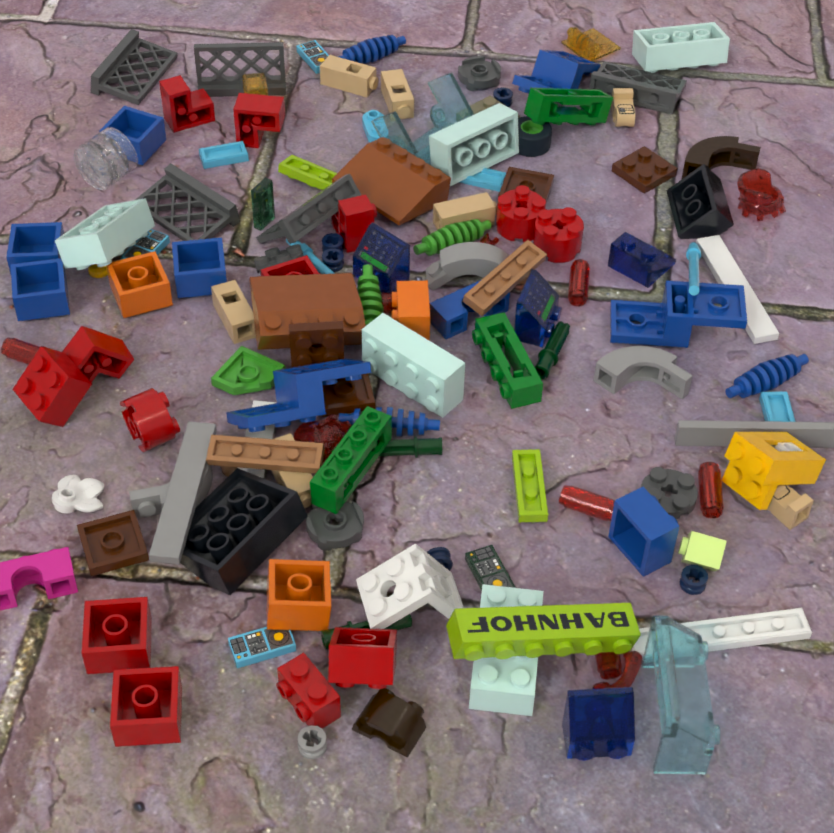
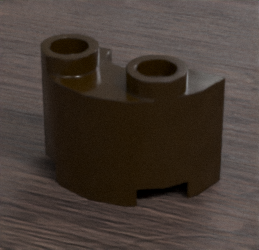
(392, 721)

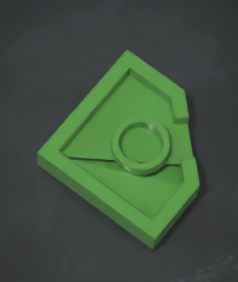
(246, 373)

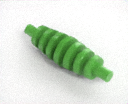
(452, 234)
(369, 294)

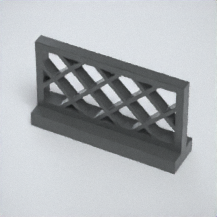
(119, 61)
(222, 85)
(646, 92)
(198, 196)
(312, 212)

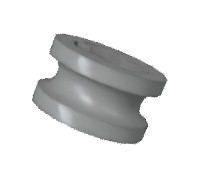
(308, 733)

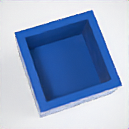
(141, 128)
(33, 242)
(198, 266)
(39, 289)
(643, 531)

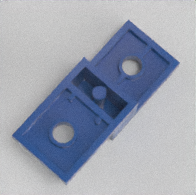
(556, 70)
(673, 319)
(298, 394)

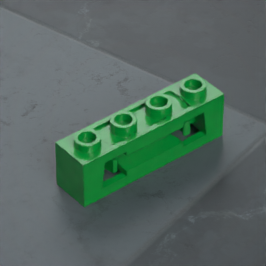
(542, 109)
(525, 385)
(351, 460)

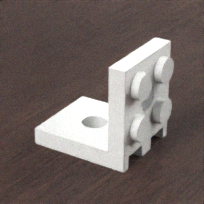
(417, 581)

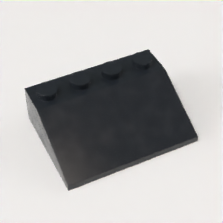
(239, 529)

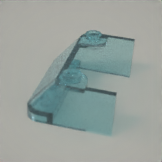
(449, 110)
(682, 697)

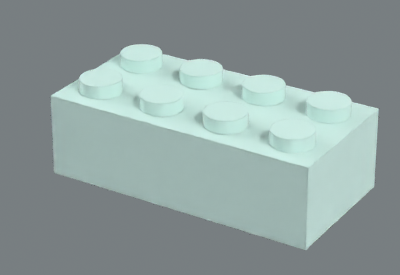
(680, 46)
(475, 143)
(105, 234)
(413, 365)
(510, 682)

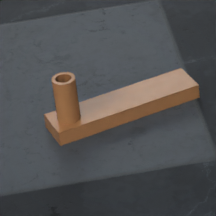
(504, 278)
(264, 454)

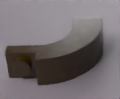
(721, 152)

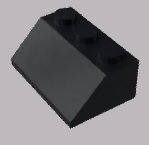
(699, 205)

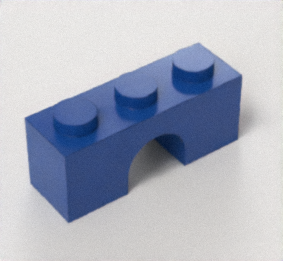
(450, 313)

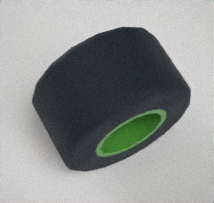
(533, 138)

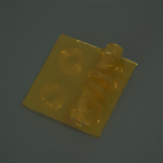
(589, 44)

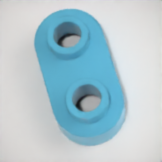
(369, 129)

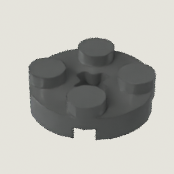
(478, 73)
(275, 256)
(679, 483)
(335, 536)

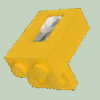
(767, 460)

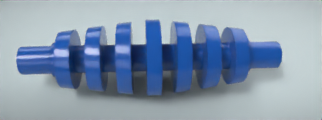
(373, 49)
(767, 375)
(399, 422)

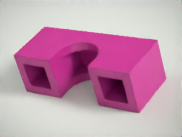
(50, 569)

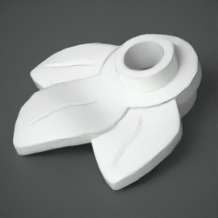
(77, 494)

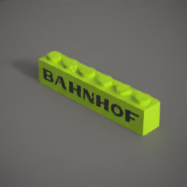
(542, 630)

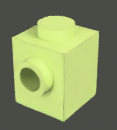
(702, 550)

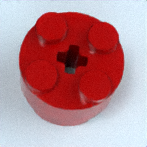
(518, 213)
(559, 234)
(149, 419)

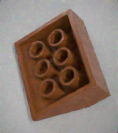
(396, 180)
(304, 299)

